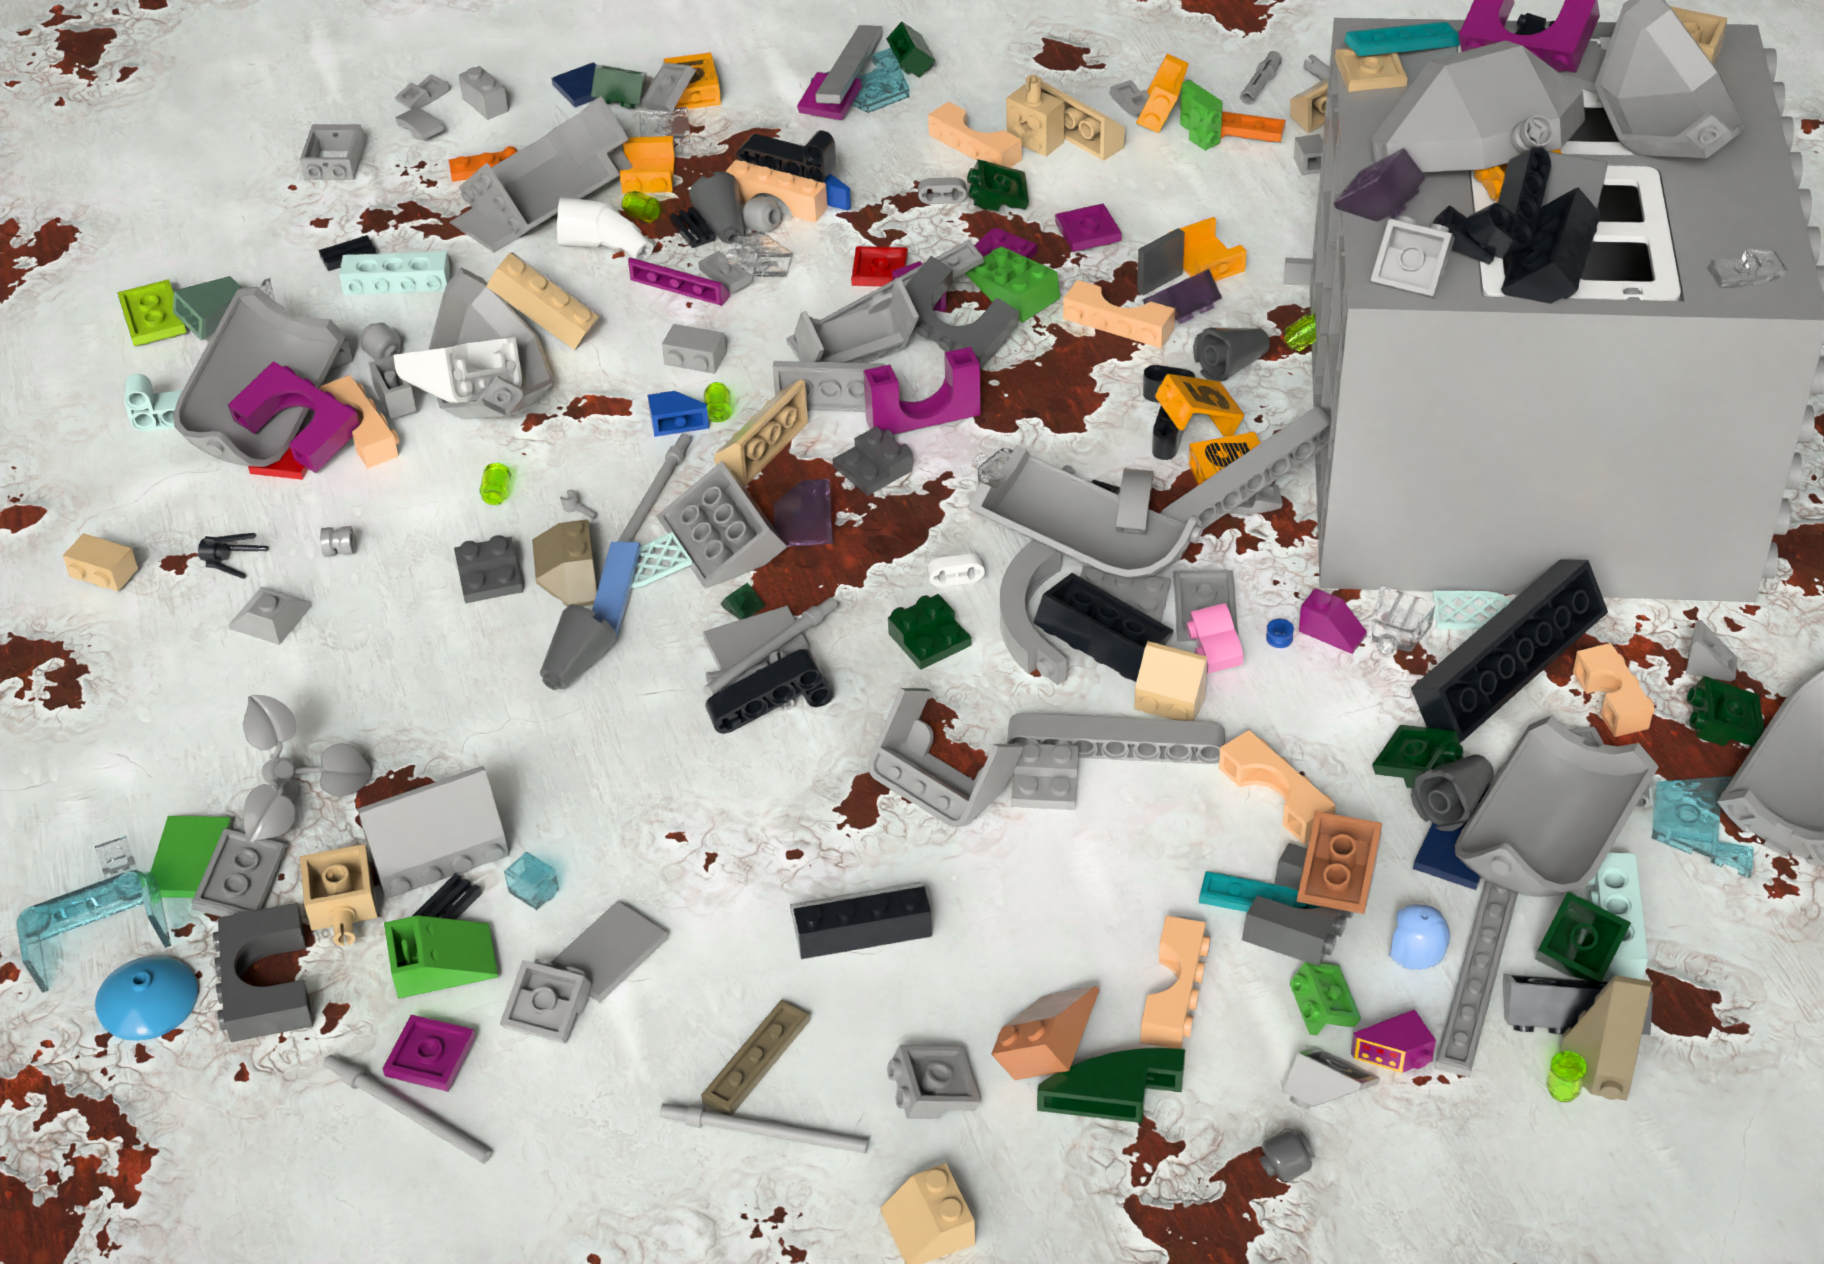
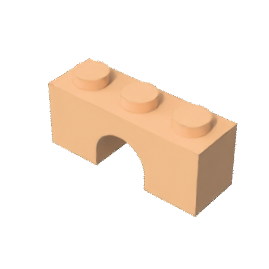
(1625, 704)

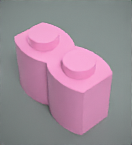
(1215, 637)

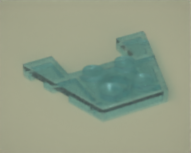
(882, 85)
(1689, 820)

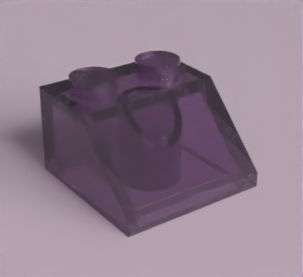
(1382, 188)
(1189, 296)
(805, 514)

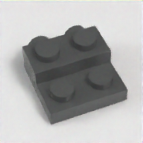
(874, 461)
(488, 569)

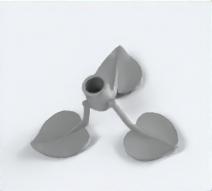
(265, 810)

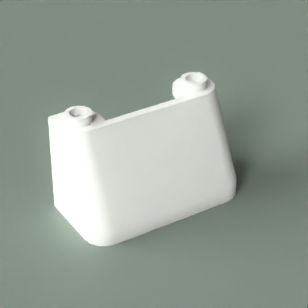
(462, 370)

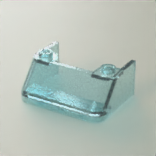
(83, 908)

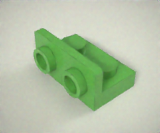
(1323, 997)

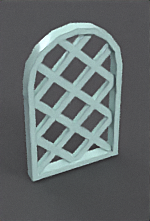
(664, 570)
(1456, 624)

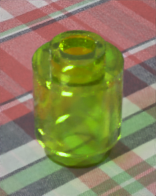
(641, 206)
(1301, 333)
(718, 402)
(495, 483)
(1566, 1076)

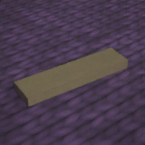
(755, 1058)

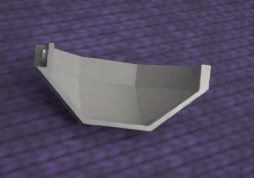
(1680, 93)
(1468, 104)
(477, 314)

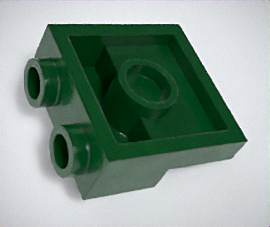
(997, 185)
(927, 631)
(1725, 713)
(1416, 751)

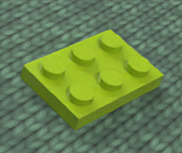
(150, 312)

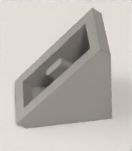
(1710, 656)

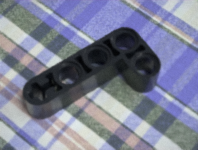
(811, 161)
(1512, 222)
(1165, 433)
(768, 690)

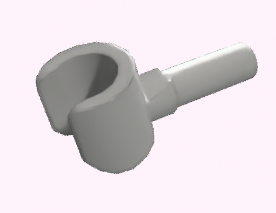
(572, 504)

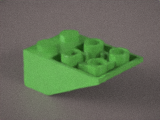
(1016, 281)
(438, 954)

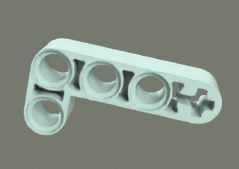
(148, 409)

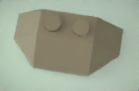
(566, 563)

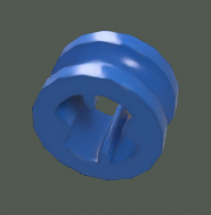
(1279, 640)

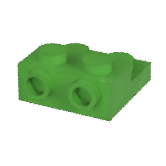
(1201, 115)

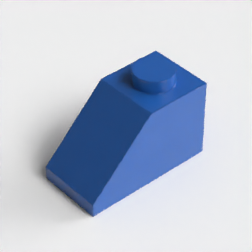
(676, 413)

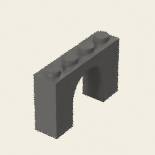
(983, 335)
(1292, 930)
(242, 941)

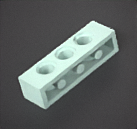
(394, 273)
(1618, 891)

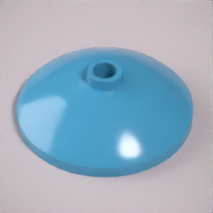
(146, 998)

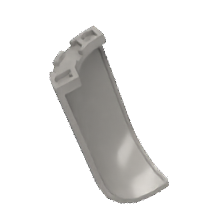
(243, 345)
(1079, 519)
(1782, 778)
(1553, 811)

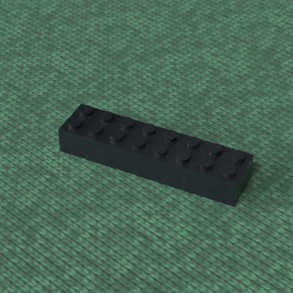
(1510, 649)

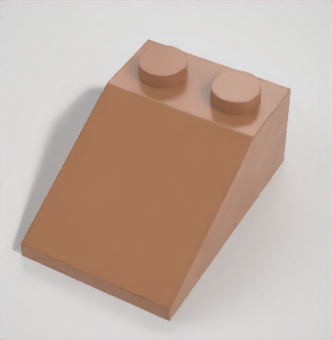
(1340, 862)
(1045, 1034)

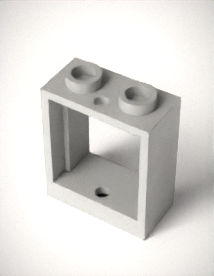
(322, 138)

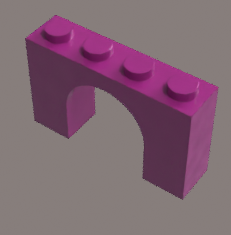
(1558, 46)
(281, 388)
(954, 400)

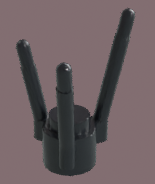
(215, 550)

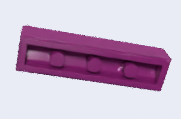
(678, 282)

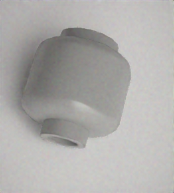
(761, 214)
(380, 341)

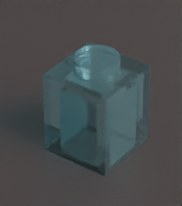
(531, 880)

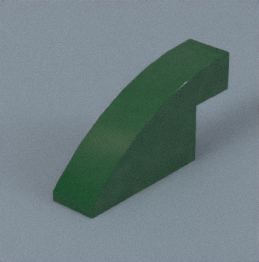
(1113, 1084)

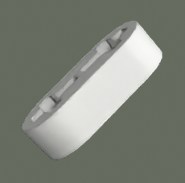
(955, 570)

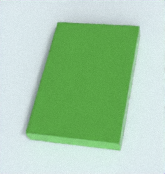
(185, 853)

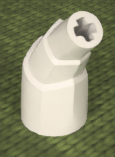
(597, 223)

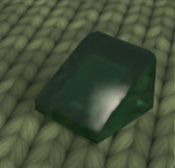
(742, 602)

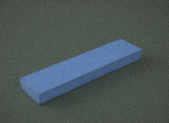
(616, 583)

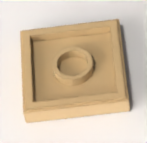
(1370, 71)

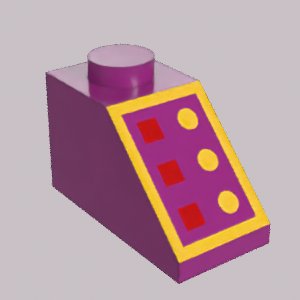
(1395, 1043)

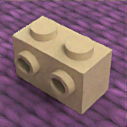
(100, 562)

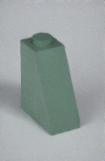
(204, 304)

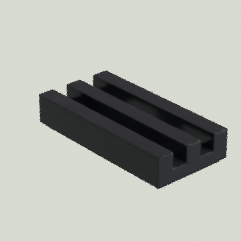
(694, 222)
(333, 255)
(443, 899)

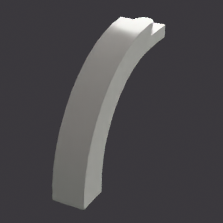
(1020, 582)

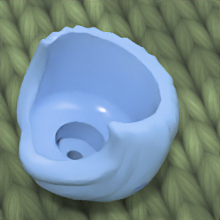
(1420, 937)

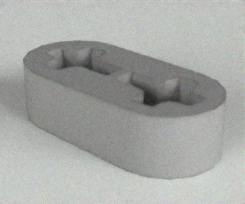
(942, 190)

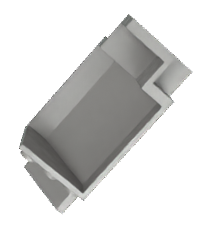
(528, 185)

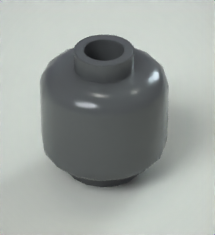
(1286, 1155)

